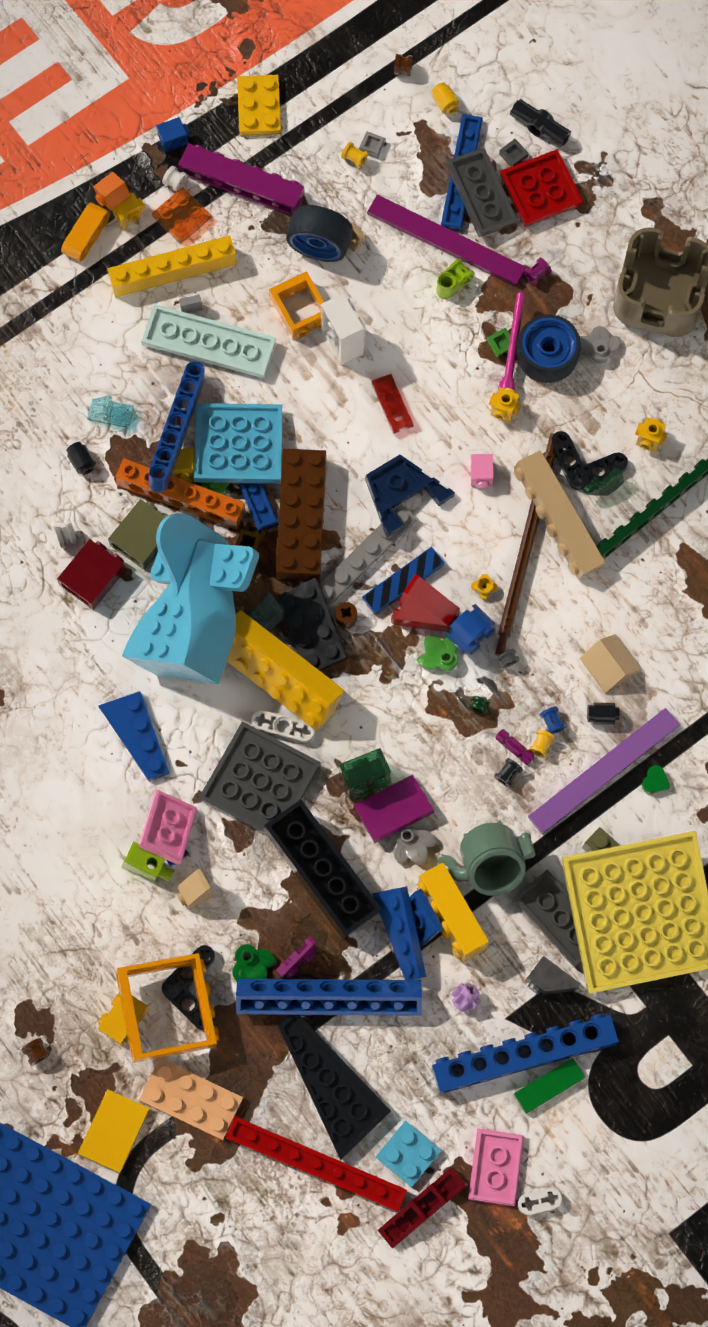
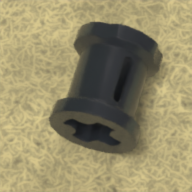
(508, 772)

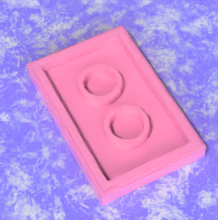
(167, 827)
(496, 1167)

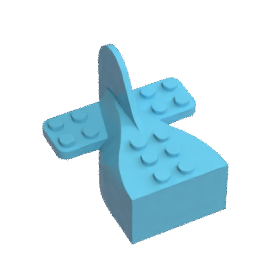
(194, 619)

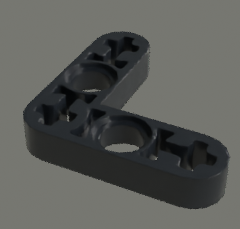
(584, 470)
(183, 992)

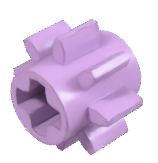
(466, 997)

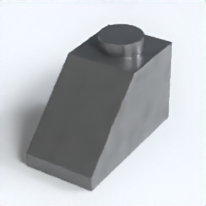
(550, 979)

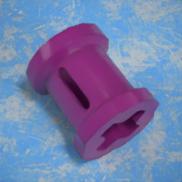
(537, 271)

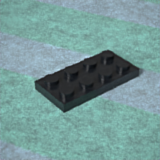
(312, 625)

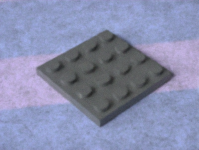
(258, 778)

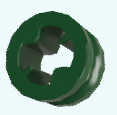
(478, 705)

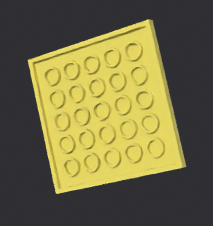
(639, 910)

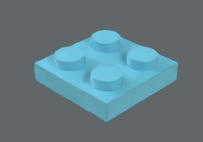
(408, 1154)

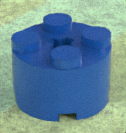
(471, 629)

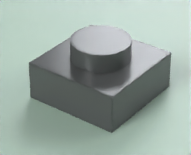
(513, 153)

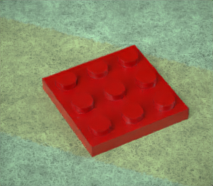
(541, 188)

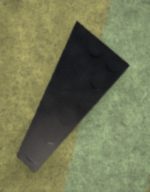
(340, 1096)

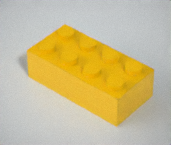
(453, 913)

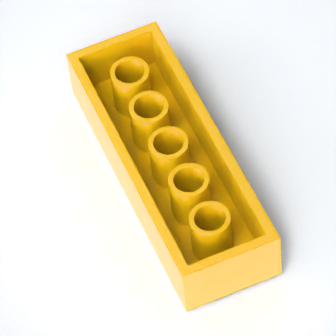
(283, 673)

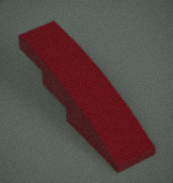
(422, 1207)

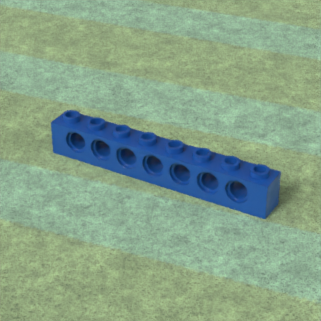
(329, 997)
(601, 1024)

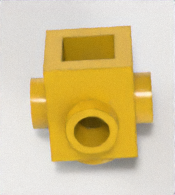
(505, 404)
(651, 434)

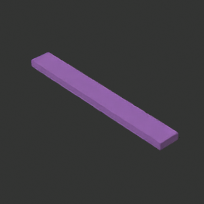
(603, 771)

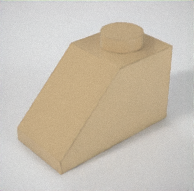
(194, 890)

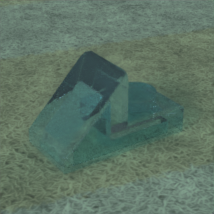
(110, 412)

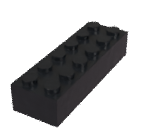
(322, 869)

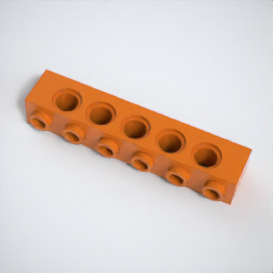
(183, 495)

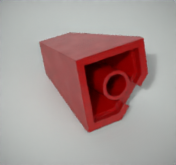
(424, 608)

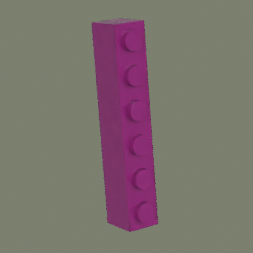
(241, 179)

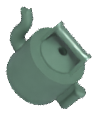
(491, 858)

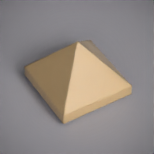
(357, 237)

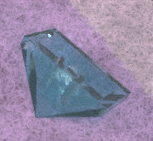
(268, 613)

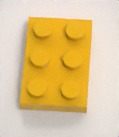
(258, 105)

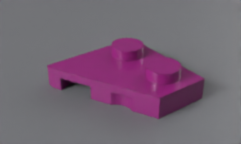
(304, 954)

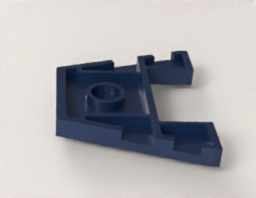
(396, 483)

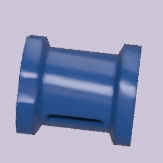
(552, 712)

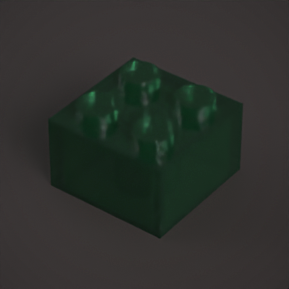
(365, 774)

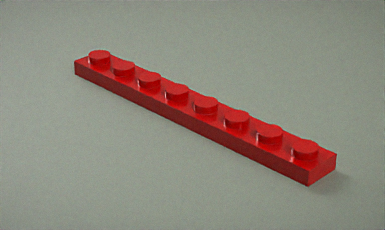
(316, 1164)

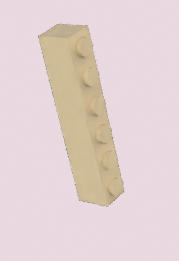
(558, 514)

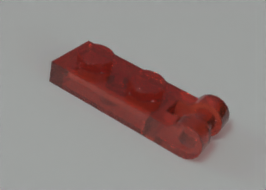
(391, 403)

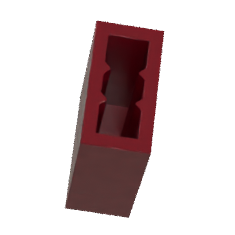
(92, 573)

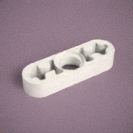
(300, 725)

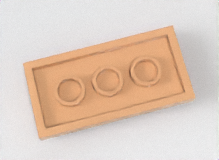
(191, 1099)

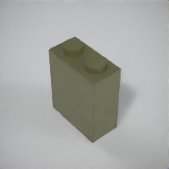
(137, 534)

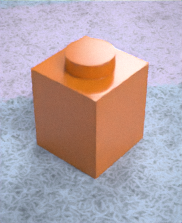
(111, 191)

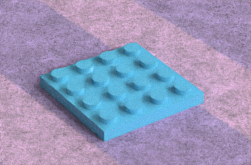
(238, 443)

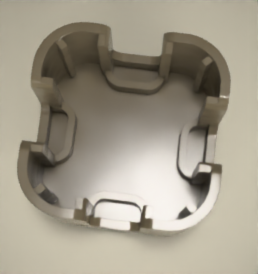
(661, 286)

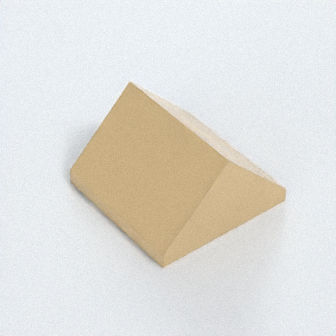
(610, 662)

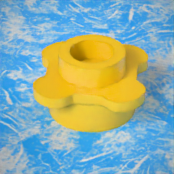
(484, 592)

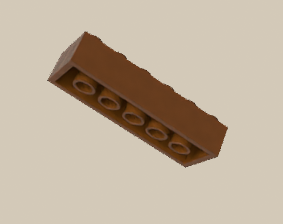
(301, 515)

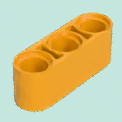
(85, 232)

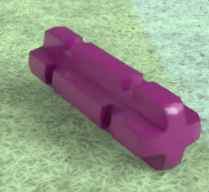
(515, 747)

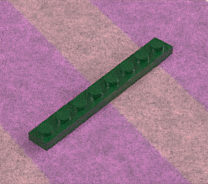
(653, 509)

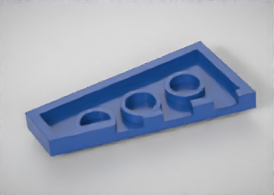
(134, 728)
(401, 930)

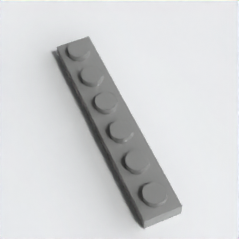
(363, 557)

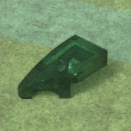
(607, 486)

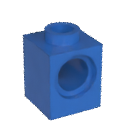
(172, 134)

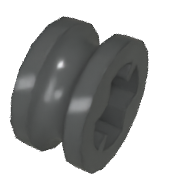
(508, 658)

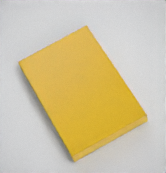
(113, 1131)

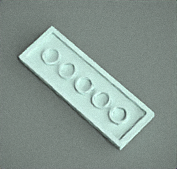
(209, 341)

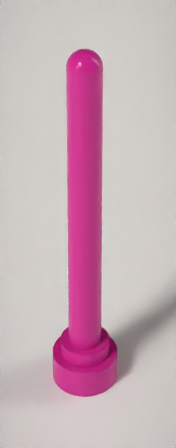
(508, 380)

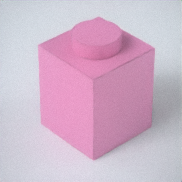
(481, 470)

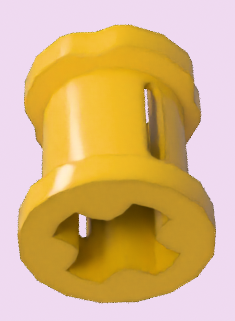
(354, 155)
(542, 743)

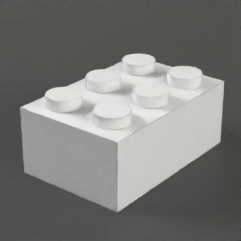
(343, 328)

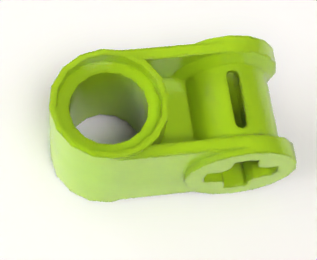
(456, 276)

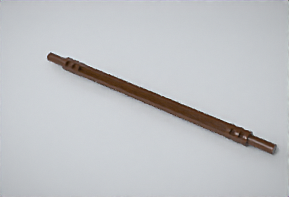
(521, 565)

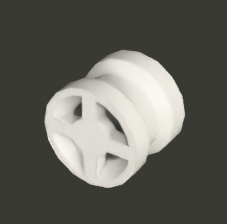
(175, 178)

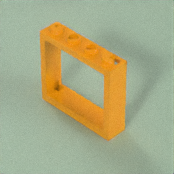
(202, 990)

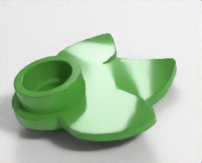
(436, 651)

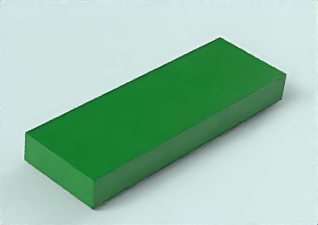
(549, 1085)

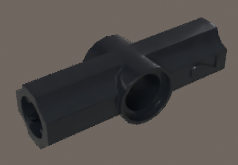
(540, 123)

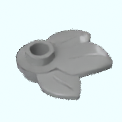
(600, 344)
(415, 847)

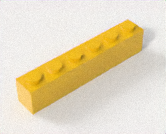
(172, 266)

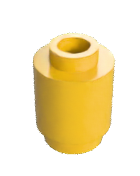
(445, 98)

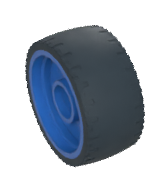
(319, 233)
(548, 333)

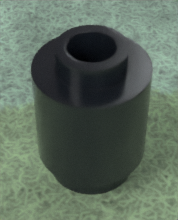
(81, 458)
(603, 713)

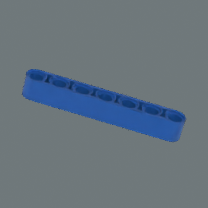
(176, 426)

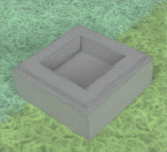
(373, 144)
(191, 304)

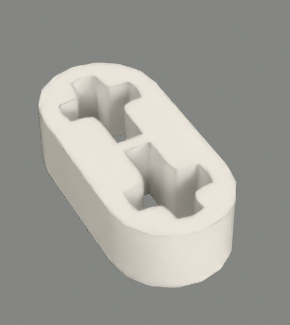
(540, 1207)

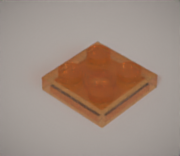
(181, 215)

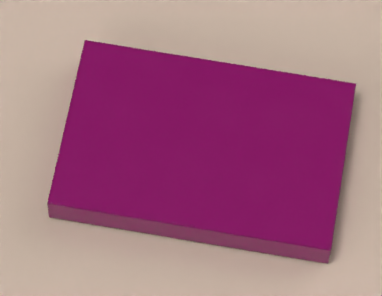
(393, 808)

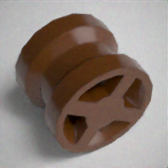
(403, 65)
(344, 619)
(35, 1051)

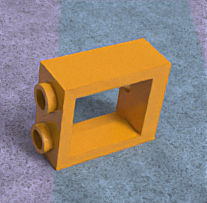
(289, 288)

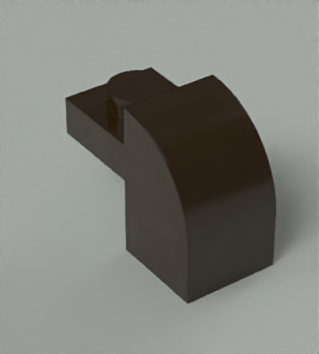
(251, 537)

